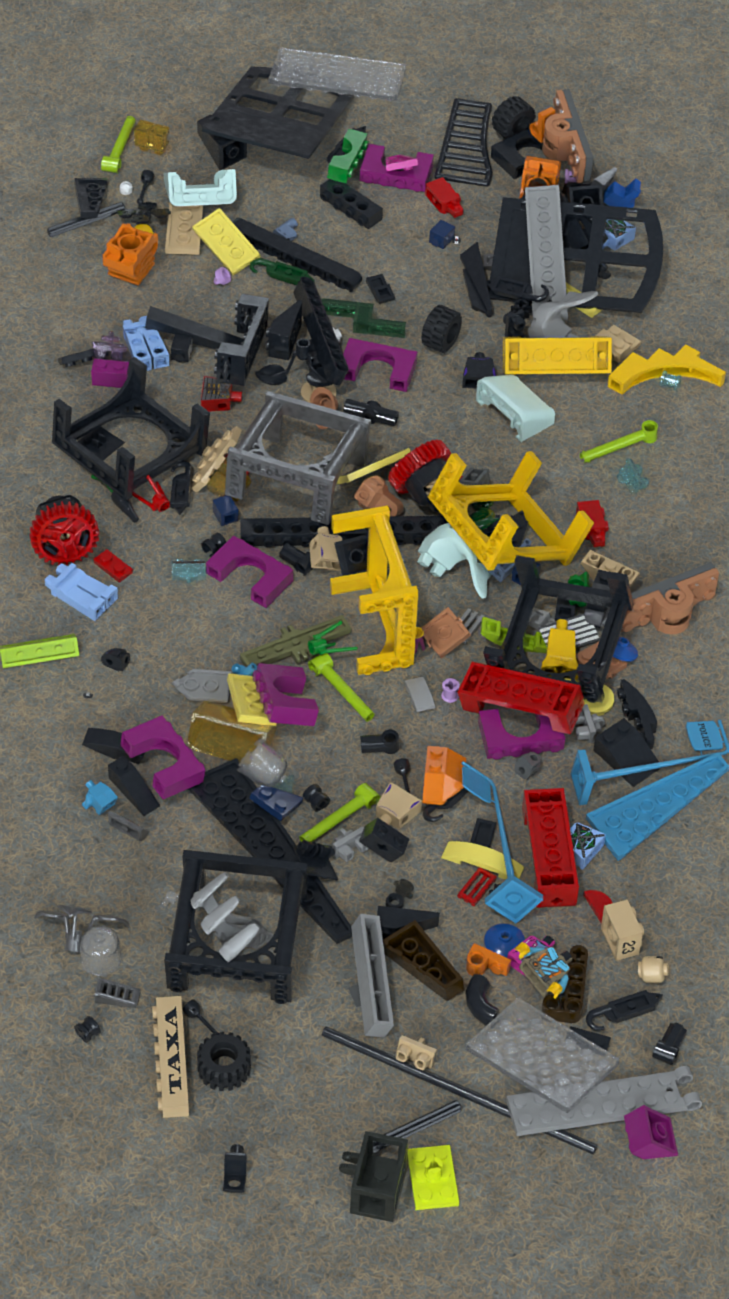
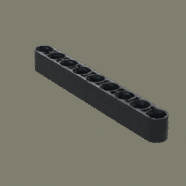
(299, 256)
(321, 331)

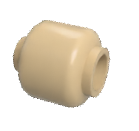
(653, 969)

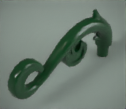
(484, 516)

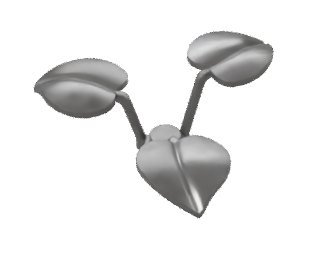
(74, 937)

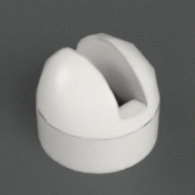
(126, 188)

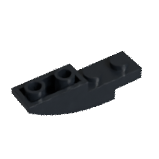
(639, 710)

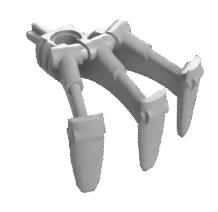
(231, 929)

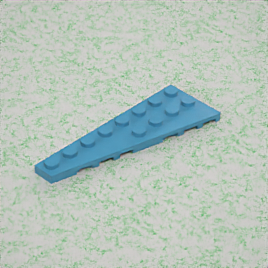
(644, 811)

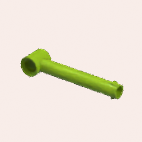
(113, 162)
(647, 434)
(324, 665)
(363, 795)

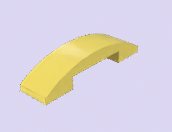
(481, 857)

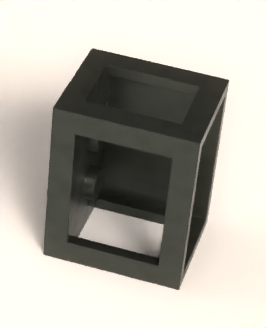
(376, 1178)

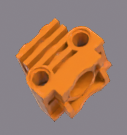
(539, 168)
(130, 254)

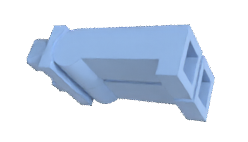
(145, 344)
(81, 591)

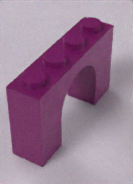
(375, 172)
(402, 361)
(239, 553)
(278, 707)
(160, 735)
(500, 743)

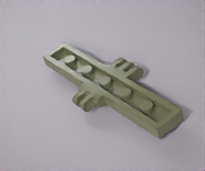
(294, 643)

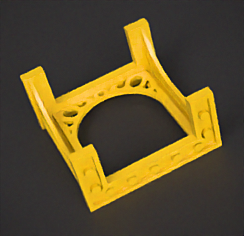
(454, 498)
(386, 593)

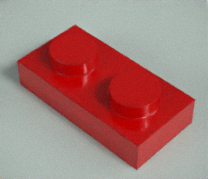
(113, 565)

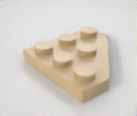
(214, 458)

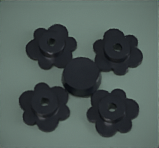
(143, 215)

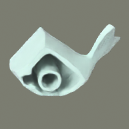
(445, 549)

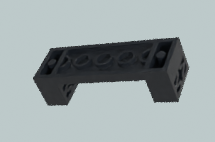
(237, 360)

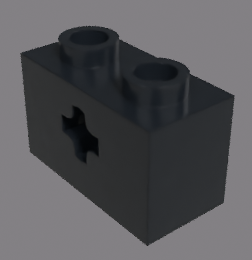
(384, 840)

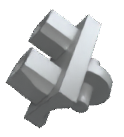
(590, 725)
(346, 842)

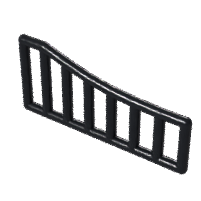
(487, 171)

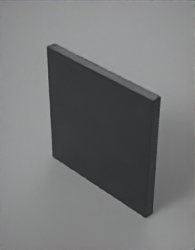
(101, 442)

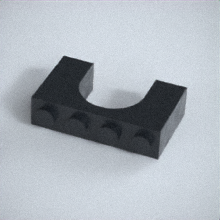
(507, 155)

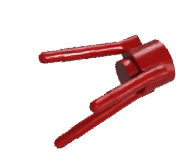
(159, 500)

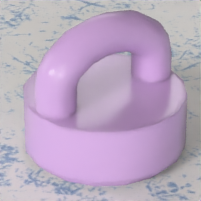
(222, 276)

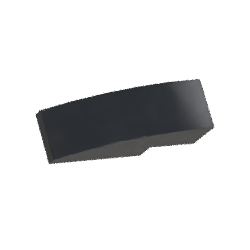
(107, 743)

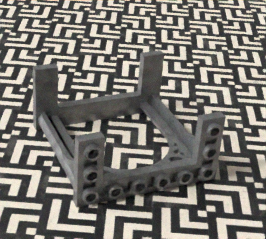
(269, 426)

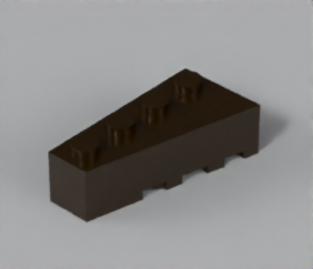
(422, 959)

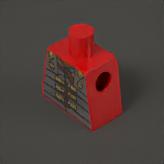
(218, 395)

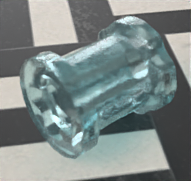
(670, 380)

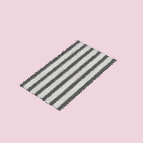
(584, 632)

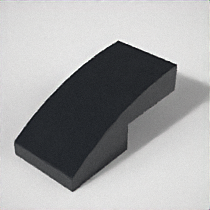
(380, 289)
(564, 609)

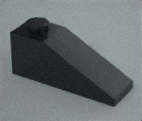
(594, 613)
(132, 785)
(394, 919)

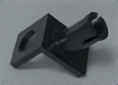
(235, 1168)

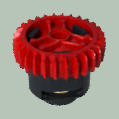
(419, 471)
(63, 530)

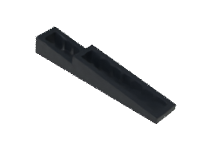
(202, 334)

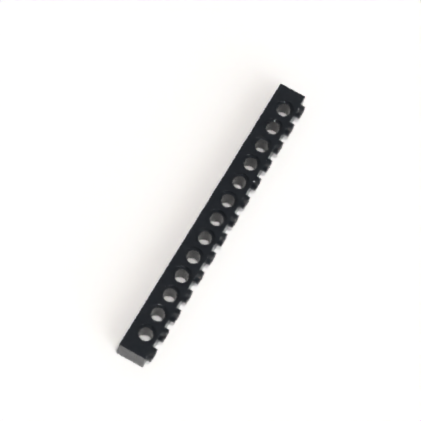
(301, 531)

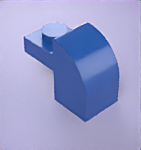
(622, 196)

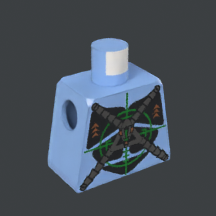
(618, 233)
(586, 843)

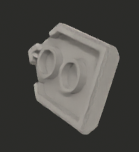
(204, 685)

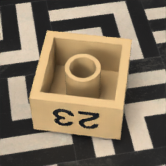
(622, 929)

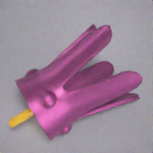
(419, 638)

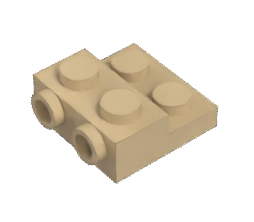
(622, 342)

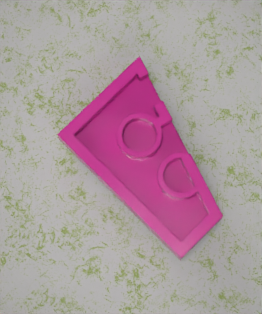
(400, 162)

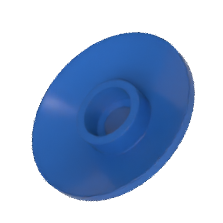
(625, 650)
(494, 941)

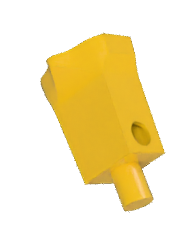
(560, 650)

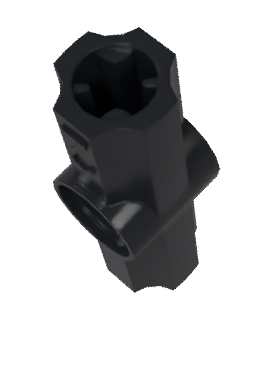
(371, 410)

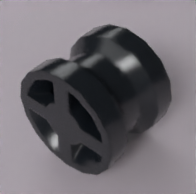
(87, 1029)

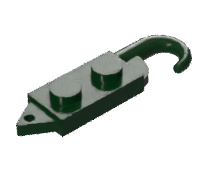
(281, 271)

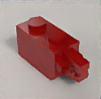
(444, 197)
(600, 526)

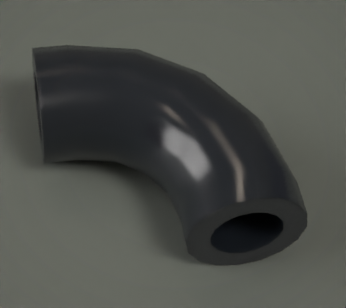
(477, 1000)

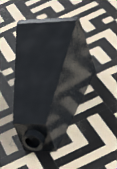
(222, 150)

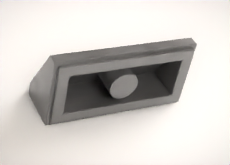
(127, 826)

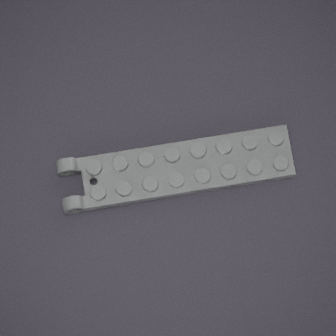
(546, 244)
(605, 1103)

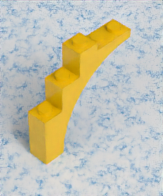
(684, 363)

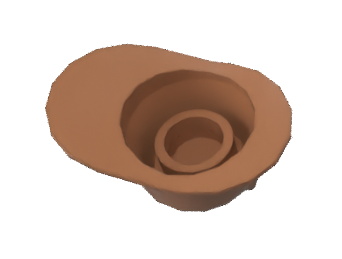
(325, 398)

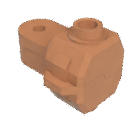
(375, 493)

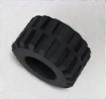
(513, 117)
(441, 328)
(226, 1075)

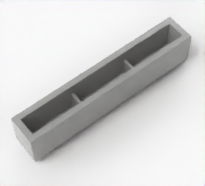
(372, 976)

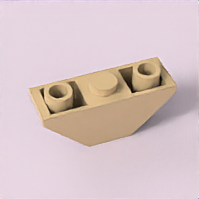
(593, 562)

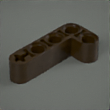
(576, 984)

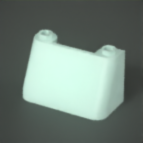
(221, 192)
(517, 403)

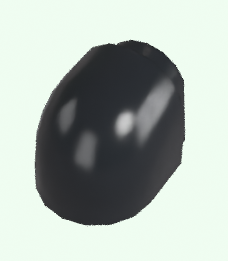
(116, 659)

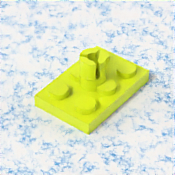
(432, 1177)

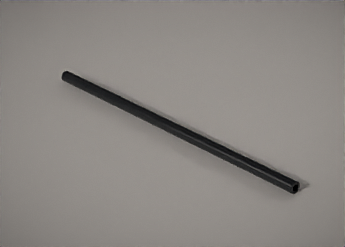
(447, 1085)

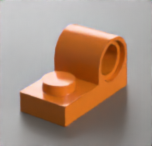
(537, 127)
(486, 959)

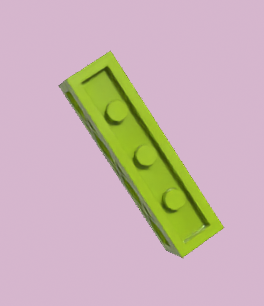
(39, 650)

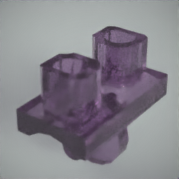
(116, 348)

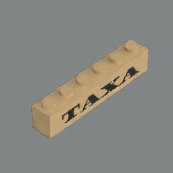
(172, 1057)

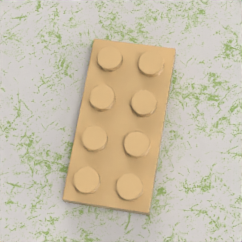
(180, 234)

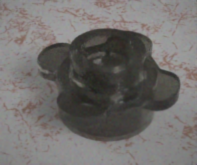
(404, 888)

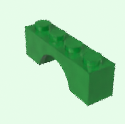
(342, 167)

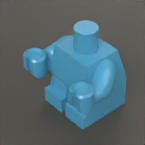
(99, 797)

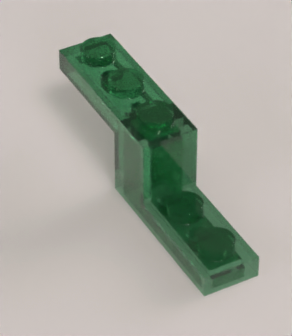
(363, 318)

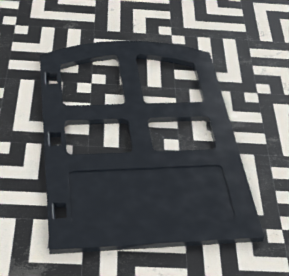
(273, 129)
(512, 251)

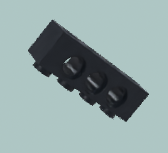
(351, 203)

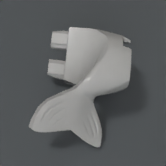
(547, 318)

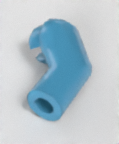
(243, 670)

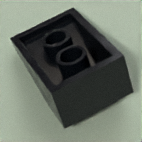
(284, 332)
(353, 555)
(623, 748)

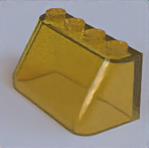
(219, 734)

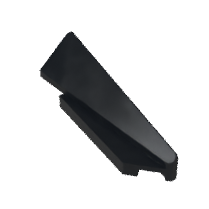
(476, 280)

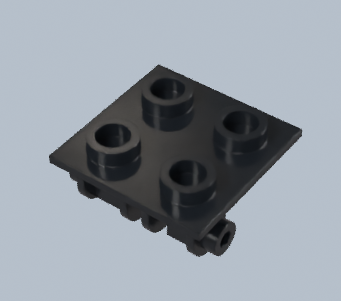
(317, 858)

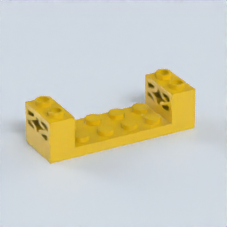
(557, 355)

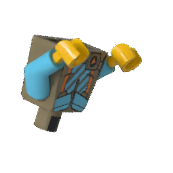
(545, 968)

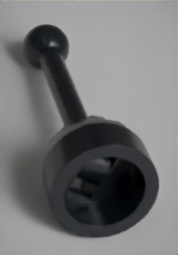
(146, 177)
(402, 767)
(193, 1010)

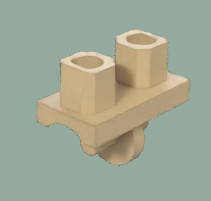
(415, 1051)

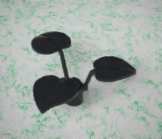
(275, 374)

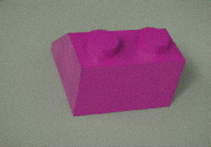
(109, 373)
(650, 1134)

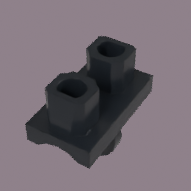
(514, 324)

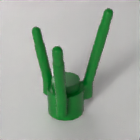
(320, 646)

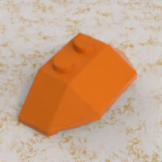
(442, 775)

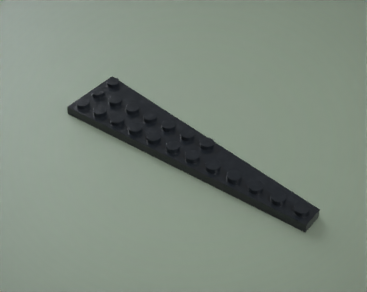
(226, 797)

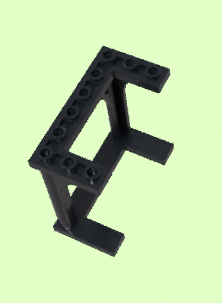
(131, 395)
(590, 675)
(279, 972)

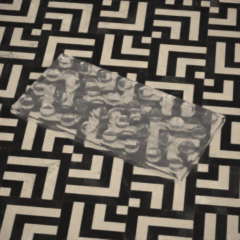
(337, 74)

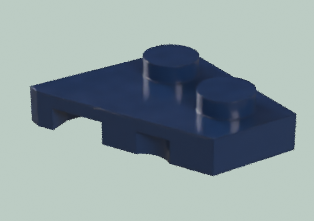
(276, 801)

